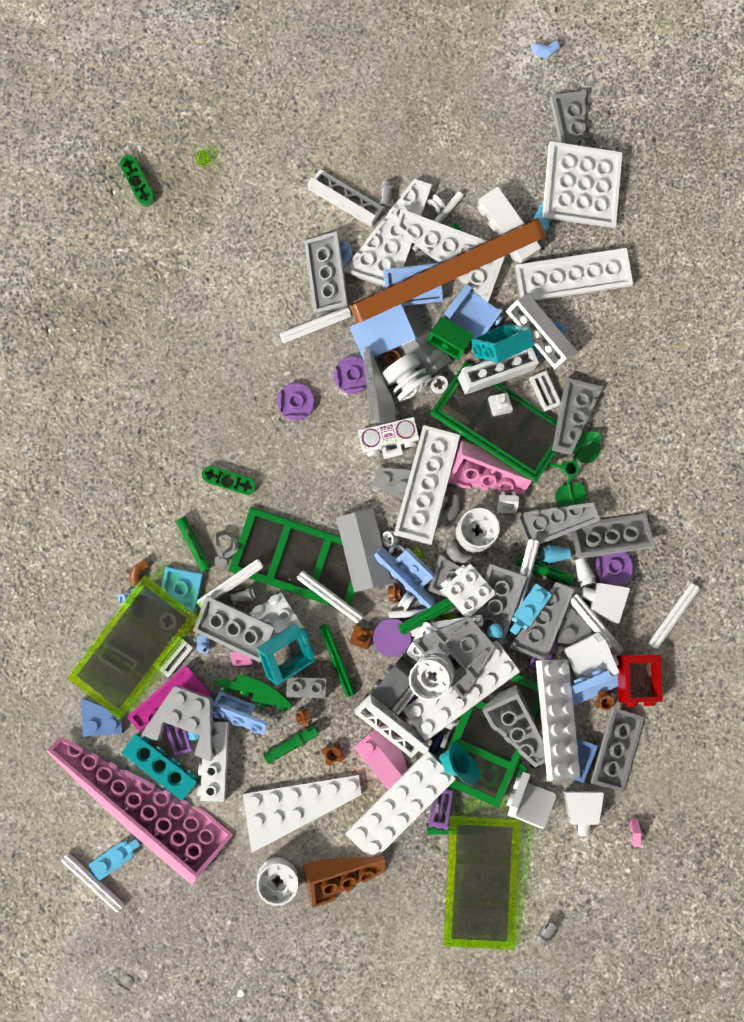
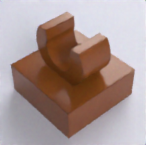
(361, 637)

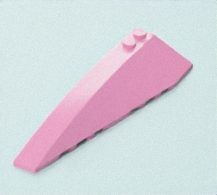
(168, 826)

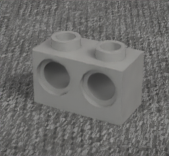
(306, 687)

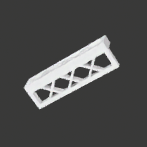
(342, 201)
(394, 723)

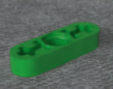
(147, 190)
(213, 481)

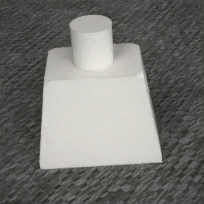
(606, 600)
(584, 809)

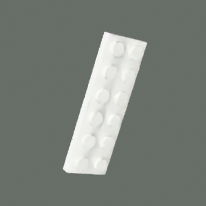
(574, 275)
(427, 485)
(435, 715)
(557, 719)
(400, 805)

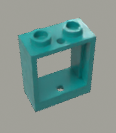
(502, 342)
(281, 673)

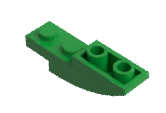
(263, 693)

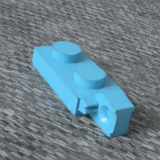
(530, 608)
(114, 858)

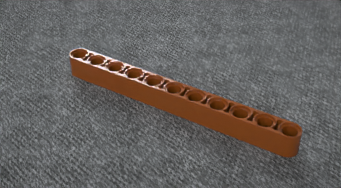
(447, 270)

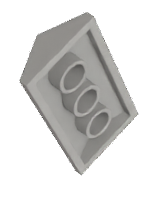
(326, 273)
(430, 357)
(613, 536)
(360, 543)
(502, 605)
(232, 628)
(617, 749)

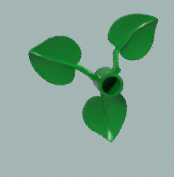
(585, 451)

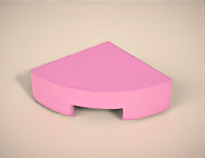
(636, 837)

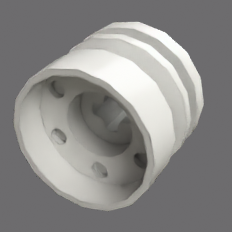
(406, 377)
(485, 523)
(428, 686)
(281, 892)

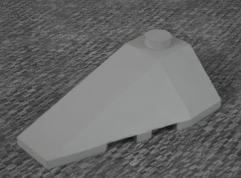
(379, 398)
(513, 720)

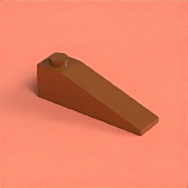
(332, 876)

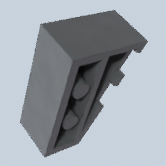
(392, 686)

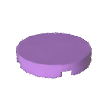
(350, 375)
(295, 401)
(614, 568)
(389, 639)

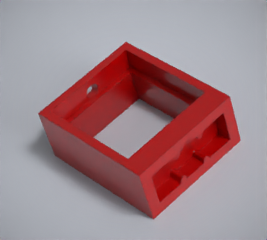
(624, 680)

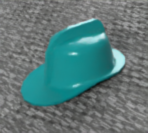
(459, 763)

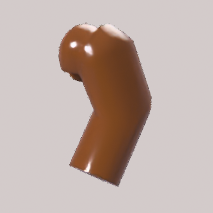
(136, 570)

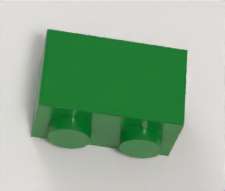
(450, 338)

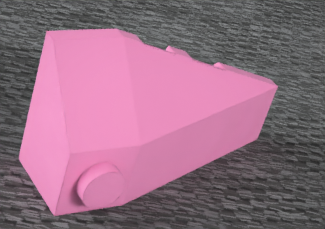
(479, 468)
(382, 757)

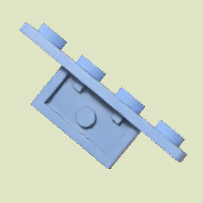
(410, 572)
(589, 688)
(237, 712)

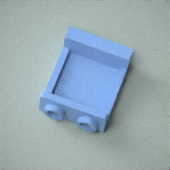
(473, 312)

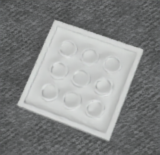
(582, 184)

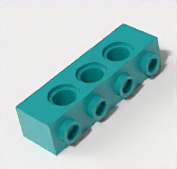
(164, 777)

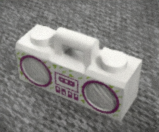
(386, 435)

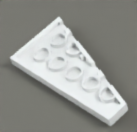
(445, 242)
(387, 246)
(285, 809)

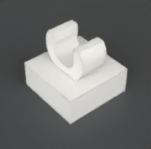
(500, 404)
(508, 503)

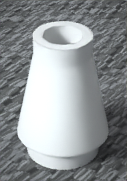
(585, 575)

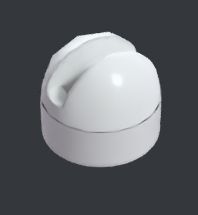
(386, 538)

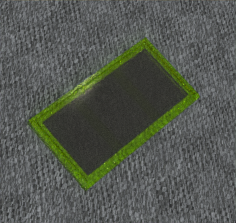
(132, 647)
(481, 882)

